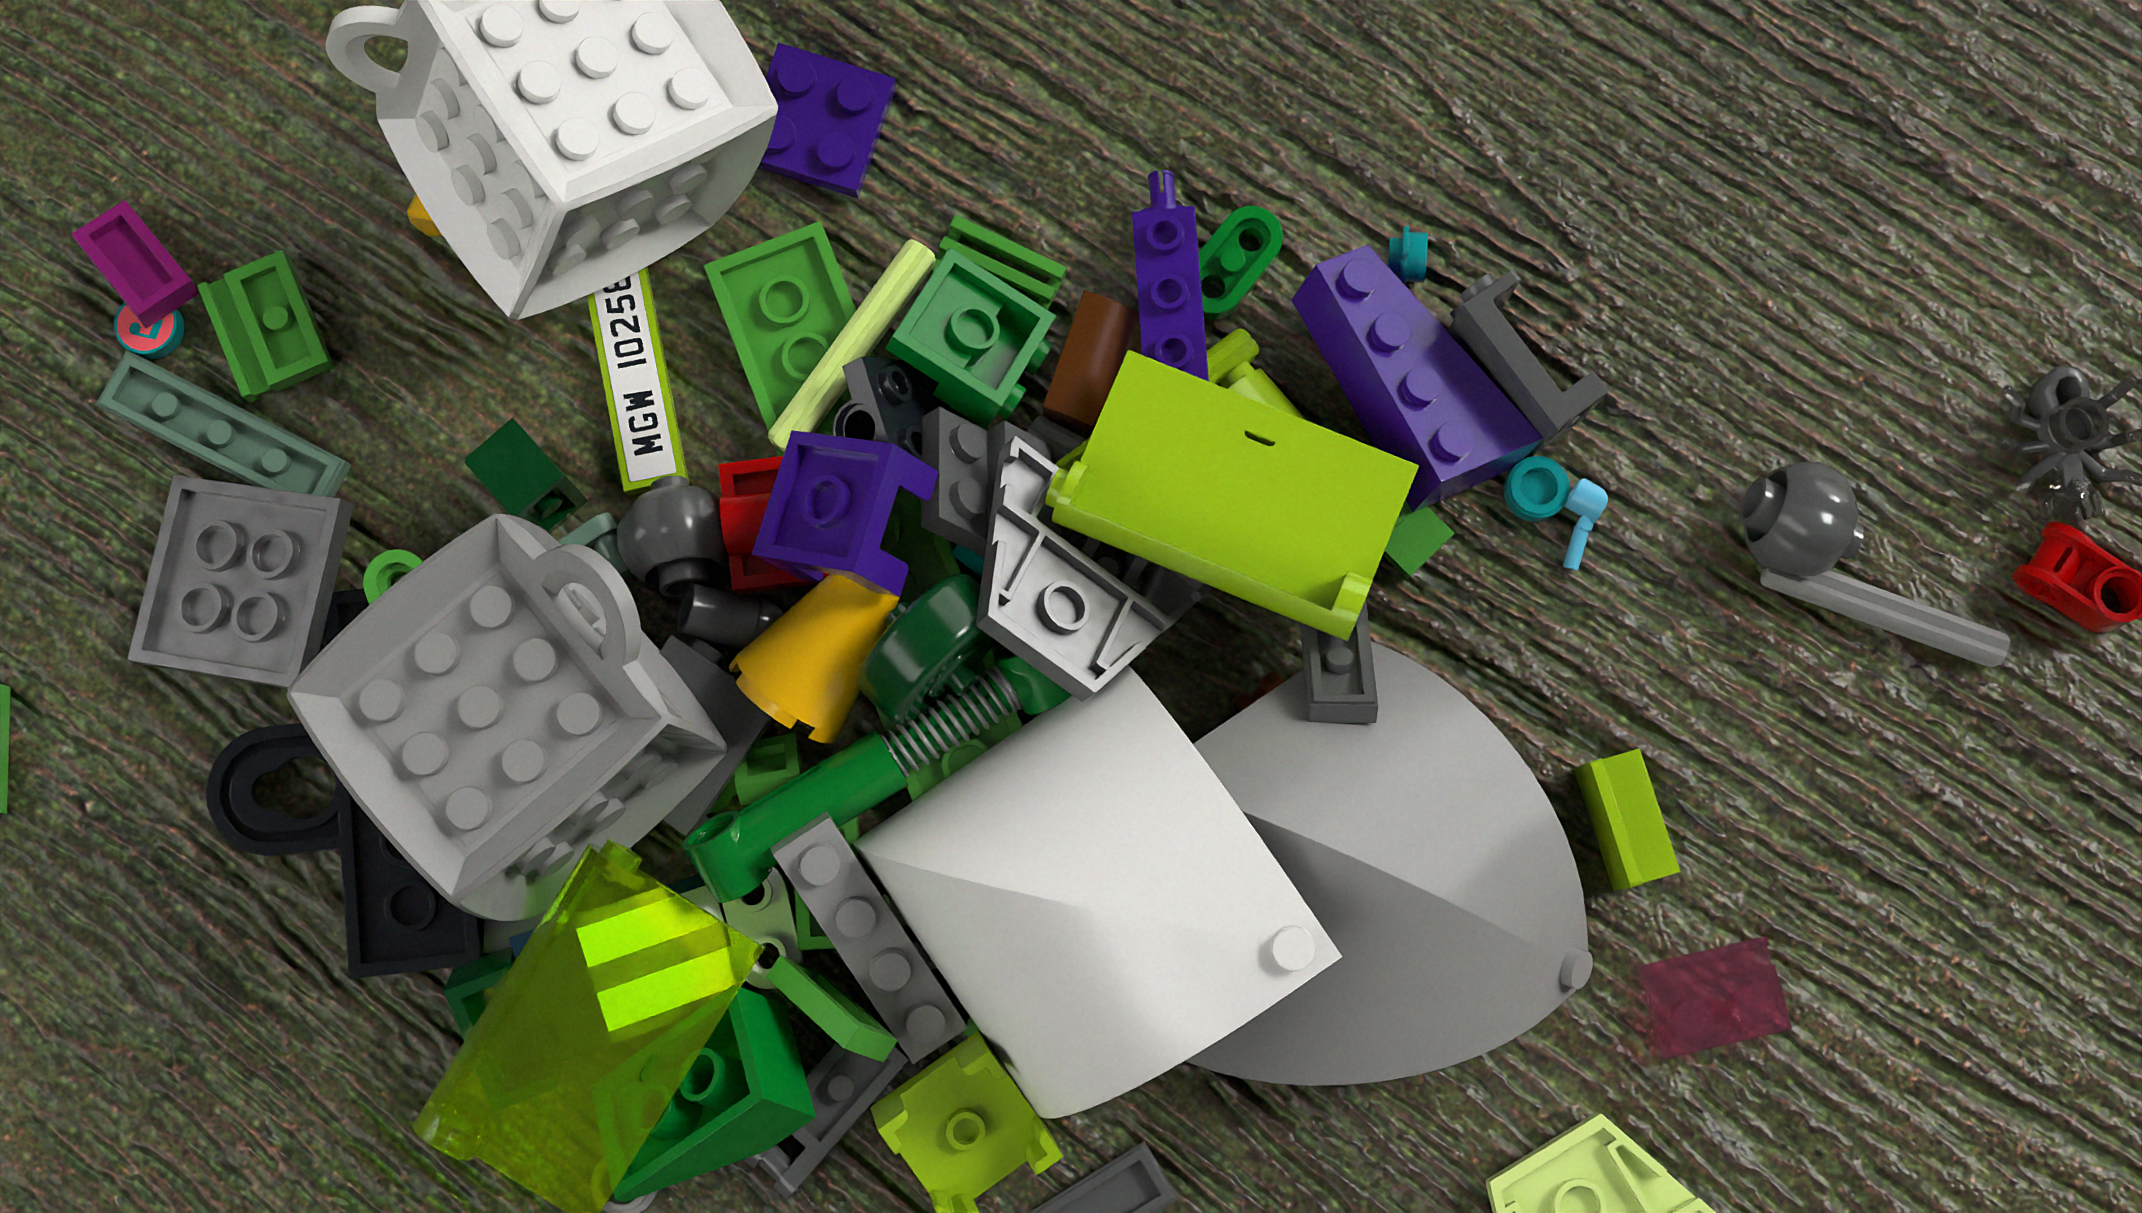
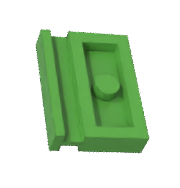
(266, 326)

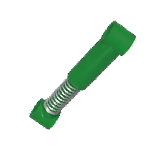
(735, 846)

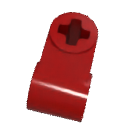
(2070, 576)

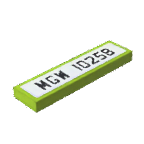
(636, 383)

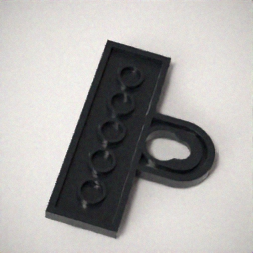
(390, 909)

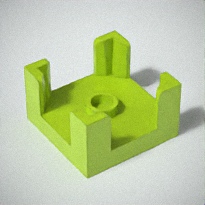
(964, 1126)

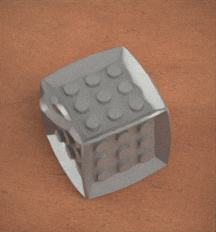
(505, 717)

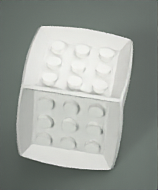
(564, 131)

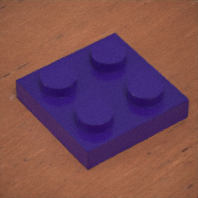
(825, 119)

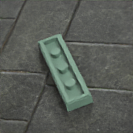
(219, 430)

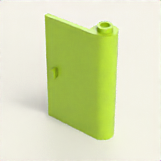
(1235, 494)

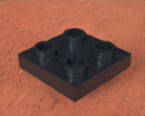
(888, 398)

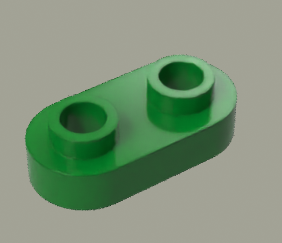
(1230, 265)

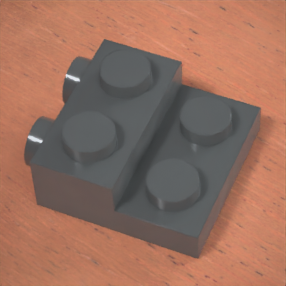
(967, 476)

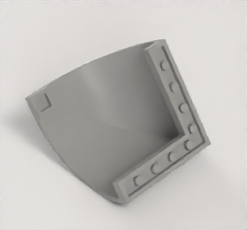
(1423, 867)

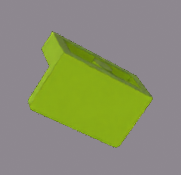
(1626, 820)

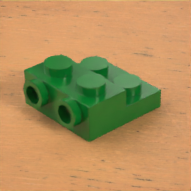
(973, 338)

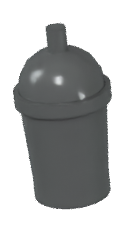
(725, 616)

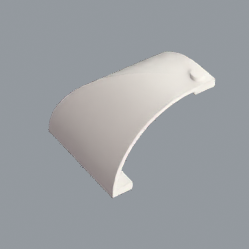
(1096, 899)

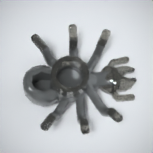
(2065, 427)

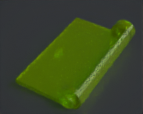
(558, 1052)

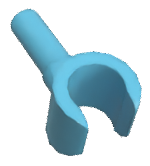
(1588, 502)

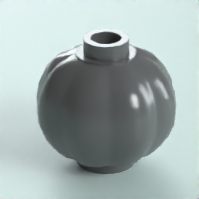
(1801, 519)
(673, 537)

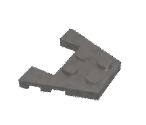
(1056, 601)

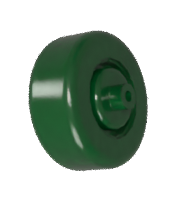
(926, 650)

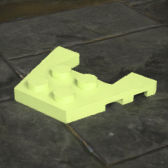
(1590, 1171)

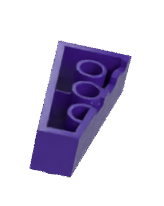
(1410, 378)

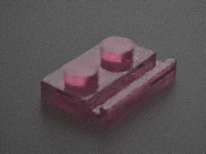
(1713, 997)

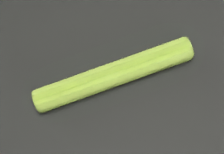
(856, 340)

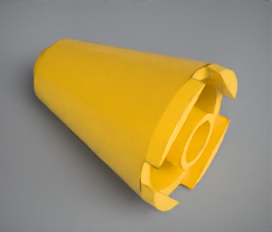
(812, 656)

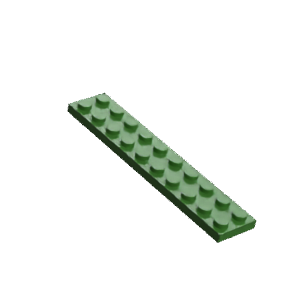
(783, 315)

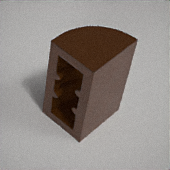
(1091, 361)

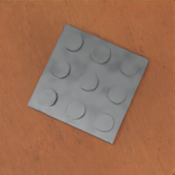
(240, 581)

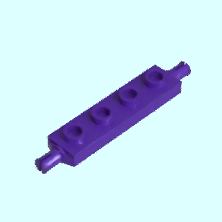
(1169, 281)

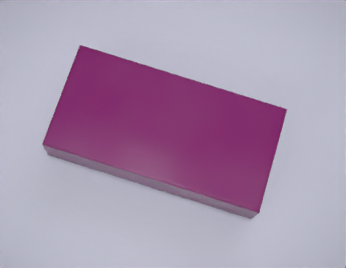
(135, 264)

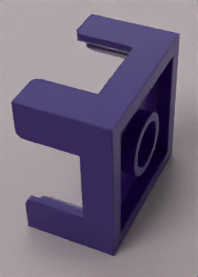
(834, 509)

